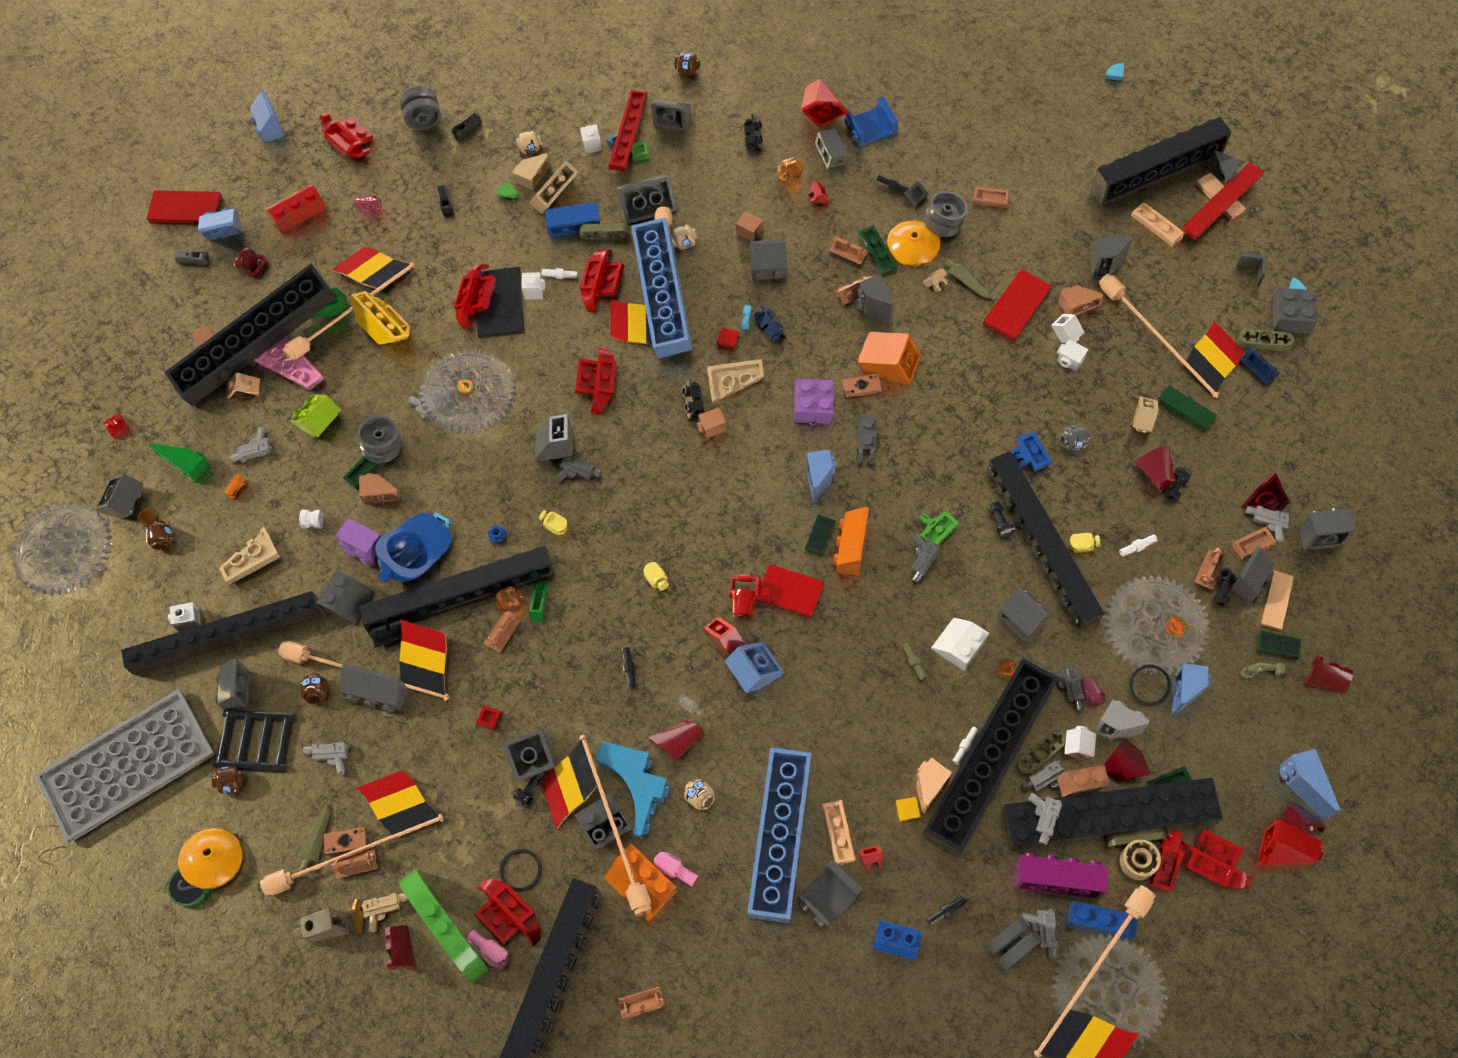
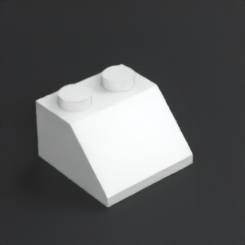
(960, 642)

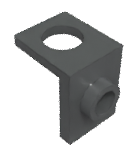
(1253, 261)

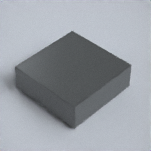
(916, 193)

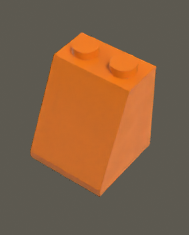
(890, 356)

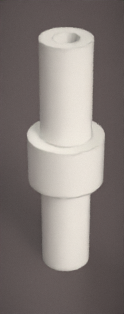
(559, 273)
(1138, 545)
(966, 745)

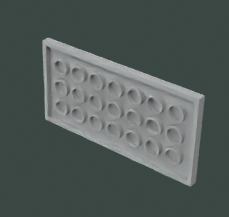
(124, 765)

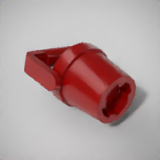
(744, 599)

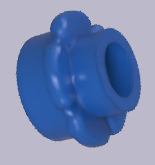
(497, 538)

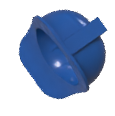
(412, 548)

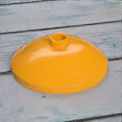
(910, 250)
(218, 866)

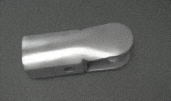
(191, 257)

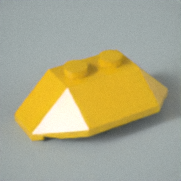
(379, 318)

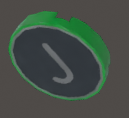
(183, 893)

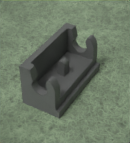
(831, 148)

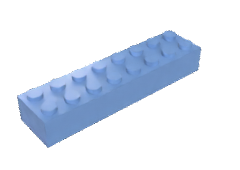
(661, 288)
(779, 836)

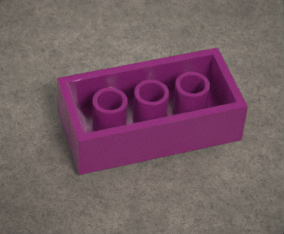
(1061, 876)

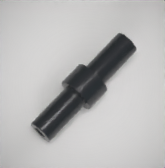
(892, 183)
(629, 667)
(946, 911)

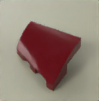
(1158, 467)
(1329, 676)
(678, 738)
(1302, 818)
(399, 948)

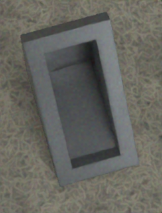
(1224, 166)

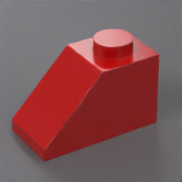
(724, 635)

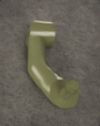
(1279, 668)

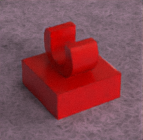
(819, 193)
(116, 425)
(871, 855)

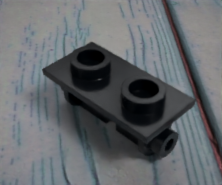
(753, 127)
(691, 392)
(383, 636)

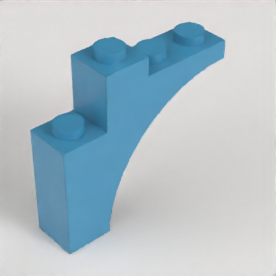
(645, 788)

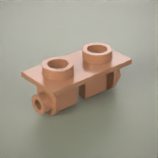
(848, 250)
(849, 292)
(1210, 568)
(502, 631)
(355, 864)
(639, 1002)

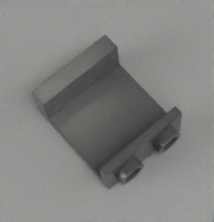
(829, 895)

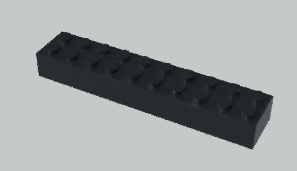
(250, 335)
(990, 757)
(1116, 812)
(552, 971)

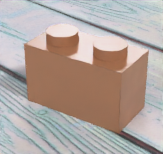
(1083, 780)

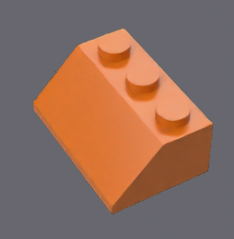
(851, 541)
(643, 871)

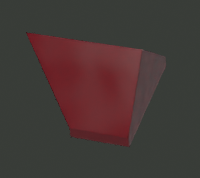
(1268, 495)
(1126, 762)

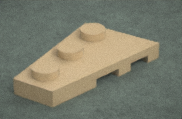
(733, 377)
(253, 557)

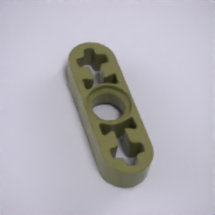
(605, 231)
(1279, 346)
(1049, 739)
(1123, 839)

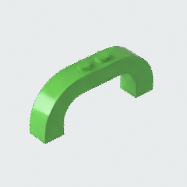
(442, 927)

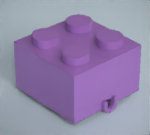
(813, 401)
(358, 542)

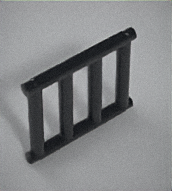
(248, 716)

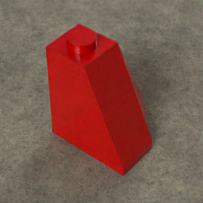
(822, 104)
(1288, 847)

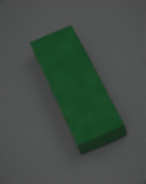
(877, 250)
(1187, 408)

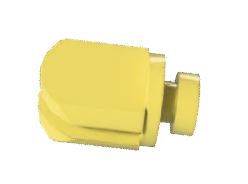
(553, 522)
(1083, 542)
(656, 576)

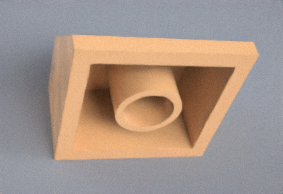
(931, 782)

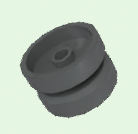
(420, 108)
(945, 213)
(379, 439)
(1016, 946)

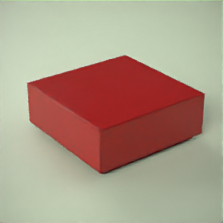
(727, 338)
(489, 718)

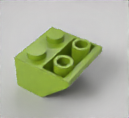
(315, 414)

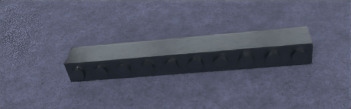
(1045, 540)
(458, 589)
(221, 633)

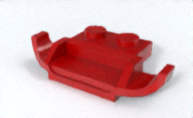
(346, 135)
(600, 278)
(473, 294)
(596, 379)
(1216, 860)
(506, 913)

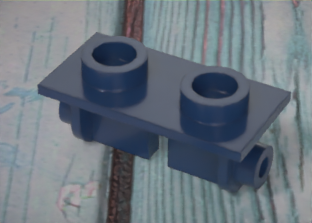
(766, 318)
(1259, 365)

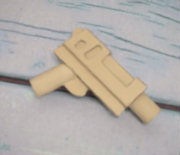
(377, 907)

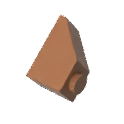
(1079, 299)
(376, 489)

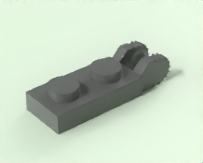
(866, 437)

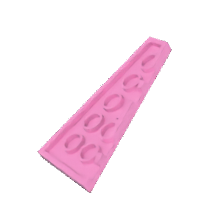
(298, 370)

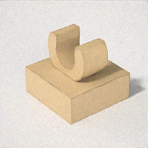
(934, 279)

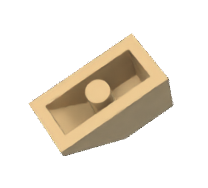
(531, 171)
(1145, 414)

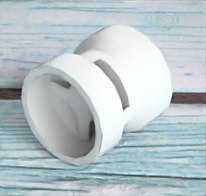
(313, 519)

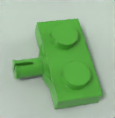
(938, 528)

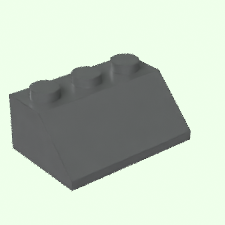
(643, 197)
(372, 688)

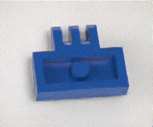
(1031, 452)

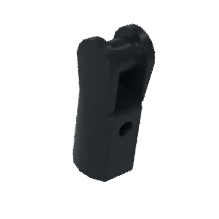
(466, 126)
(444, 199)

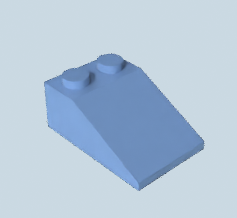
(1309, 781)

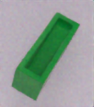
(538, 602)

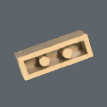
(553, 187)

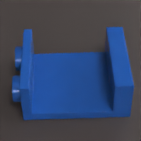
(873, 123)
(897, 940)

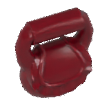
(246, 260)

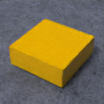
(907, 809)

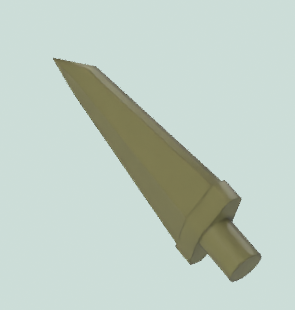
(965, 277)
(314, 842)

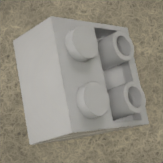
(1121, 722)

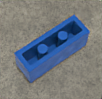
(570, 218)
(1100, 920)

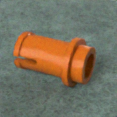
(235, 486)

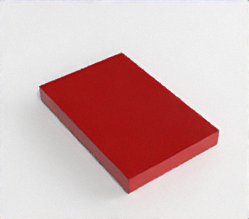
(790, 590)

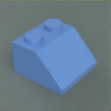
(265, 118)
(220, 224)
(820, 472)
(753, 666)
(1188, 685)

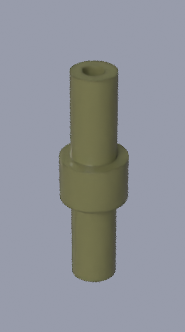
(914, 661)

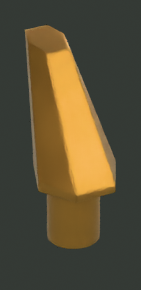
(357, 916)

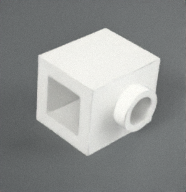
(591, 139)
(532, 286)
(1067, 328)
(1071, 355)
(184, 616)
(1080, 743)

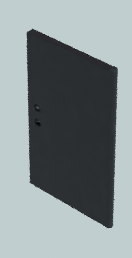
(505, 307)

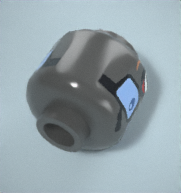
(1075, 438)

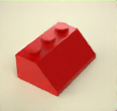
(296, 208)

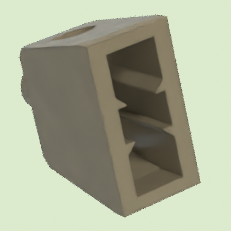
(322, 925)

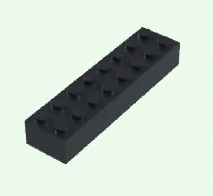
(1160, 160)

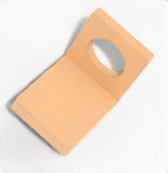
(243, 384)

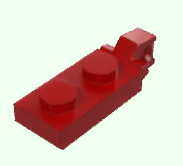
(1171, 858)

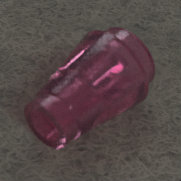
(370, 204)
(1093, 692)

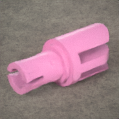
(673, 867)
(489, 950)

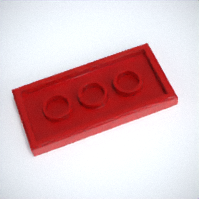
(182, 206)
(1017, 304)

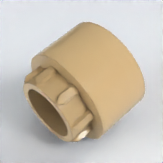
(1148, 852)

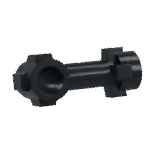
(1181, 475)
(1005, 528)
(1228, 579)
(524, 797)

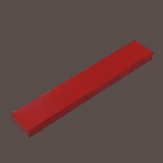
(628, 131)
(1222, 201)

